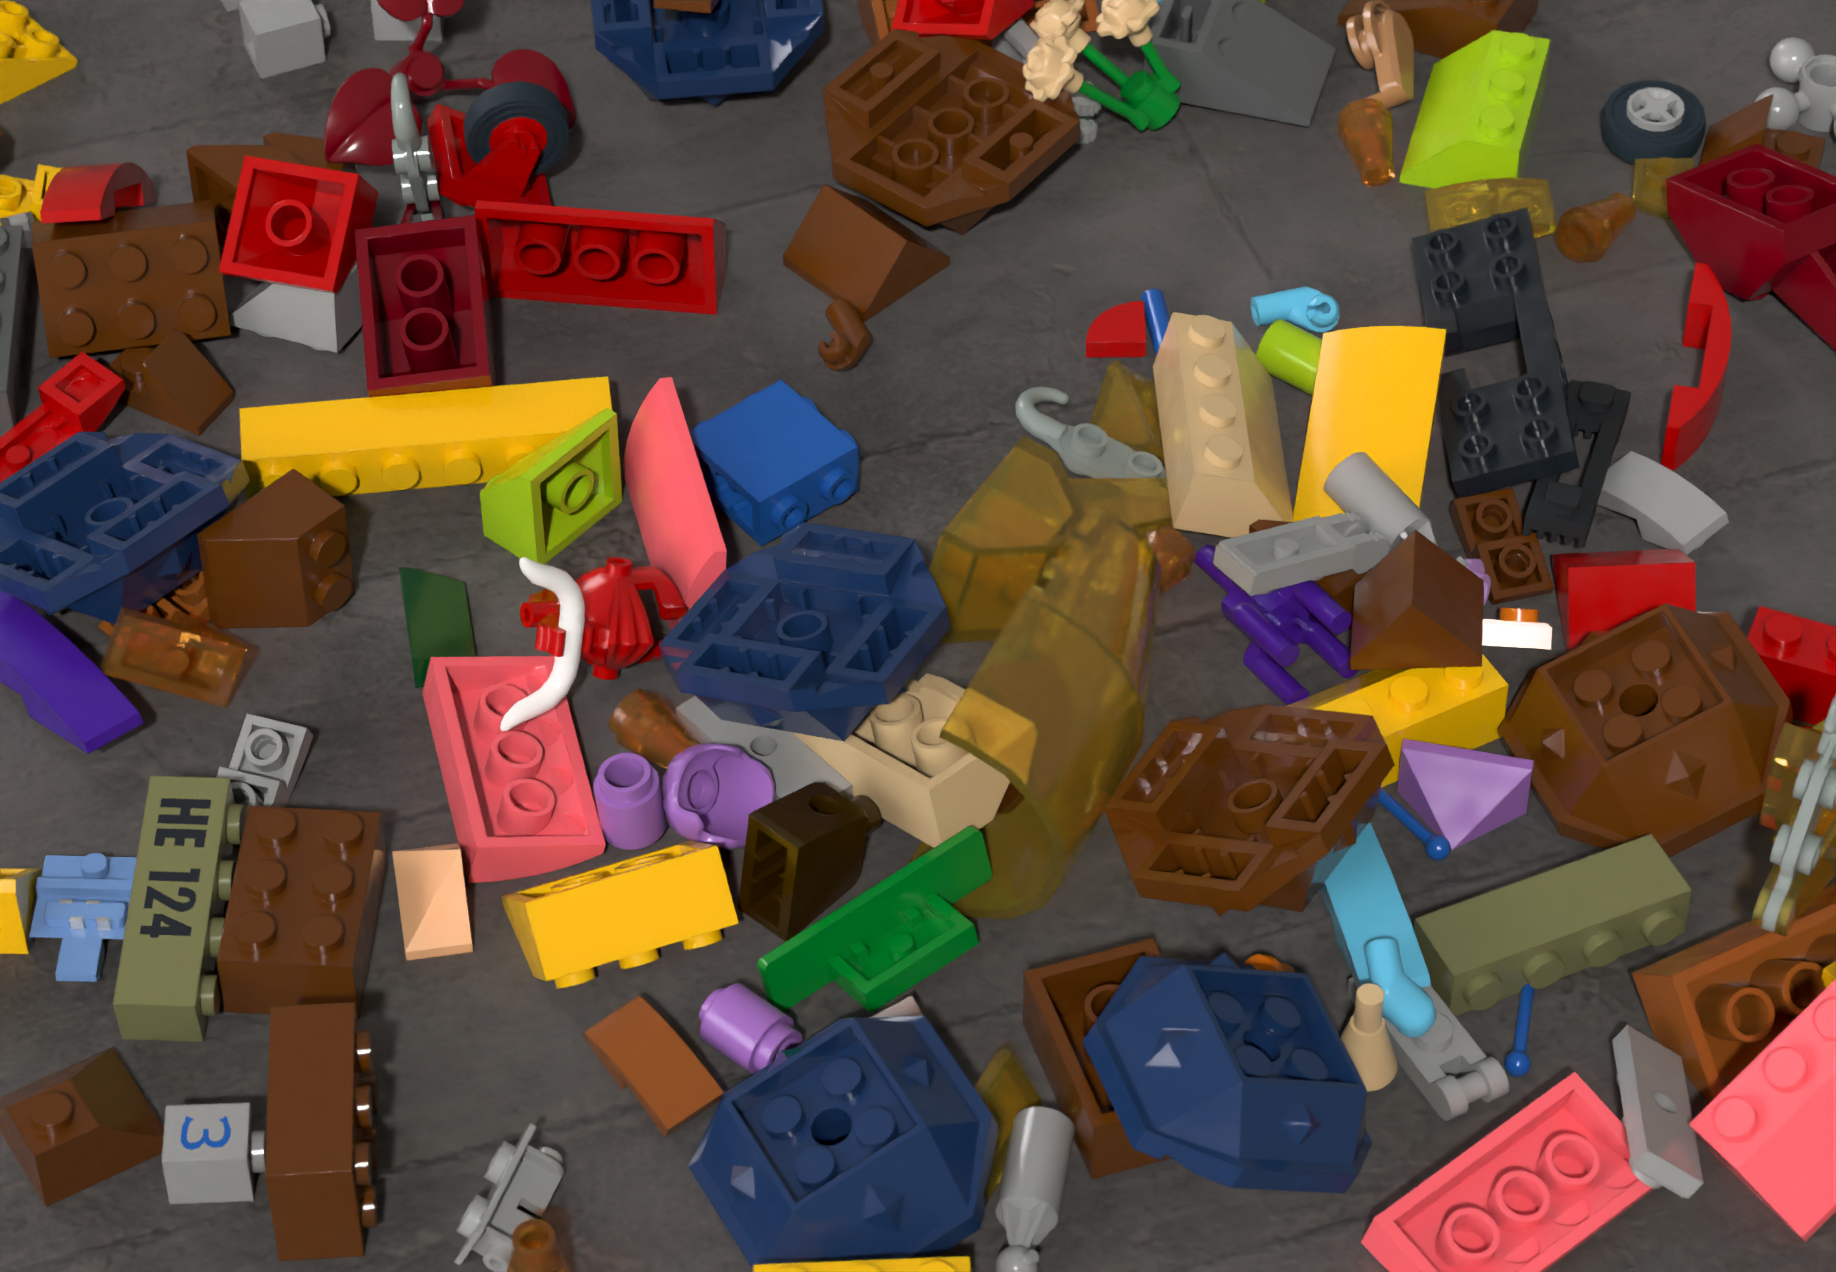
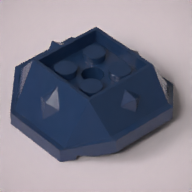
(706, 55)
(111, 520)
(809, 631)
(1232, 1075)
(892, 1189)

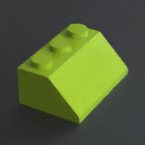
(1478, 112)

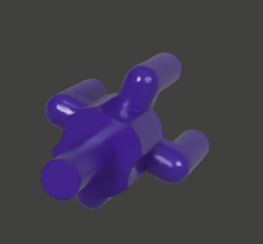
(1278, 624)

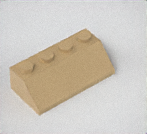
(1218, 429)

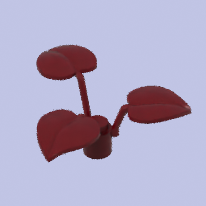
(361, 112)

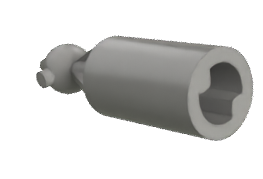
(1366, 489)
(1032, 1184)

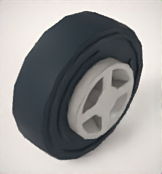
(1653, 121)

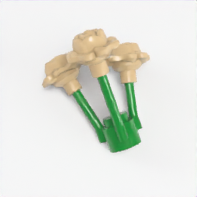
(1049, 68)

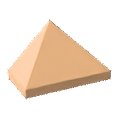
(432, 901)

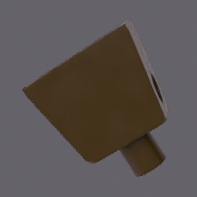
(803, 856)

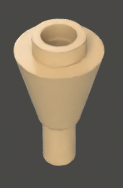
(1369, 1040)

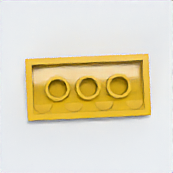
(1373, 397)

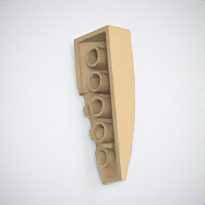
(911, 771)

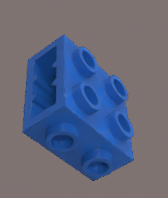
(775, 462)

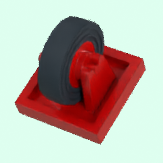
(499, 145)

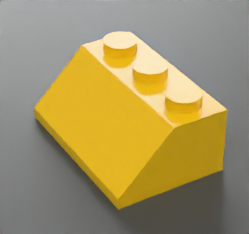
(1423, 704)
(622, 912)

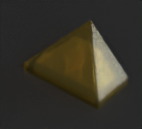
(1129, 410)

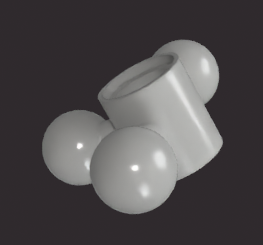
(1815, 102)

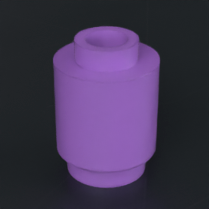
(629, 802)
(746, 1027)

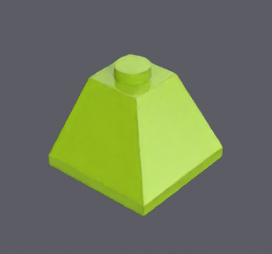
(555, 491)

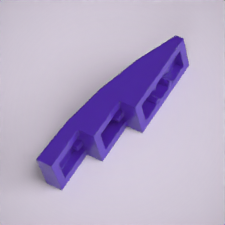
(59, 680)

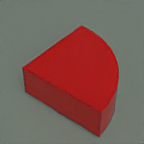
(1118, 332)

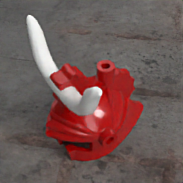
(593, 620)

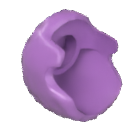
(713, 792)

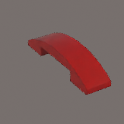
(95, 191)
(72, 402)
(1693, 408)

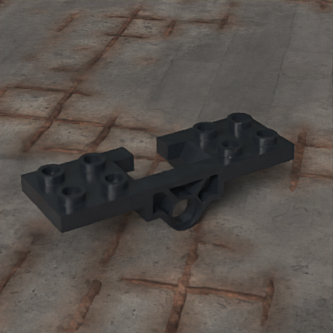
(1486, 290)

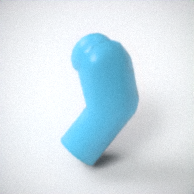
(1298, 306)
(1404, 1001)

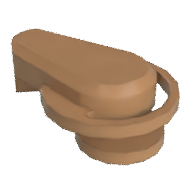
(1384, 44)

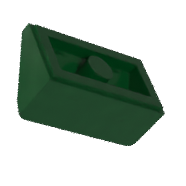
(435, 619)

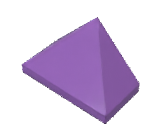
(1463, 789)

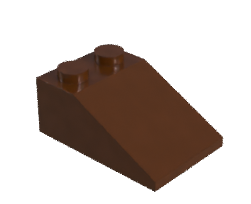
(1449, 25)

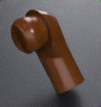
(849, 337)

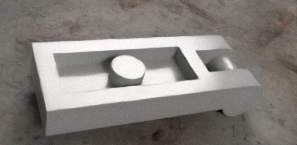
(1441, 1054)

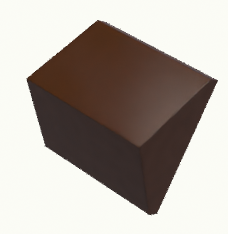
(860, 253)
(1417, 611)

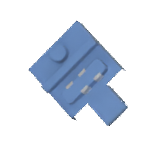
(82, 904)

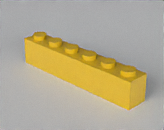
(412, 436)

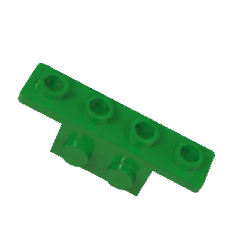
(886, 934)

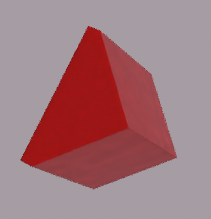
(1614, 586)

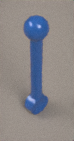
(1436, 846)
(1518, 1062)

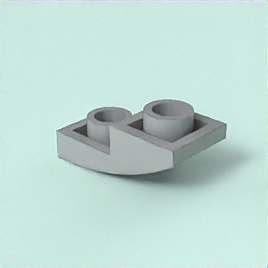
(1663, 503)
(266, 761)

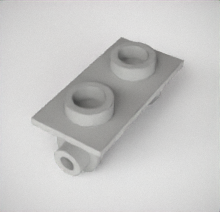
(519, 1178)

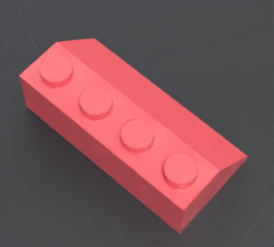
(1780, 1121)

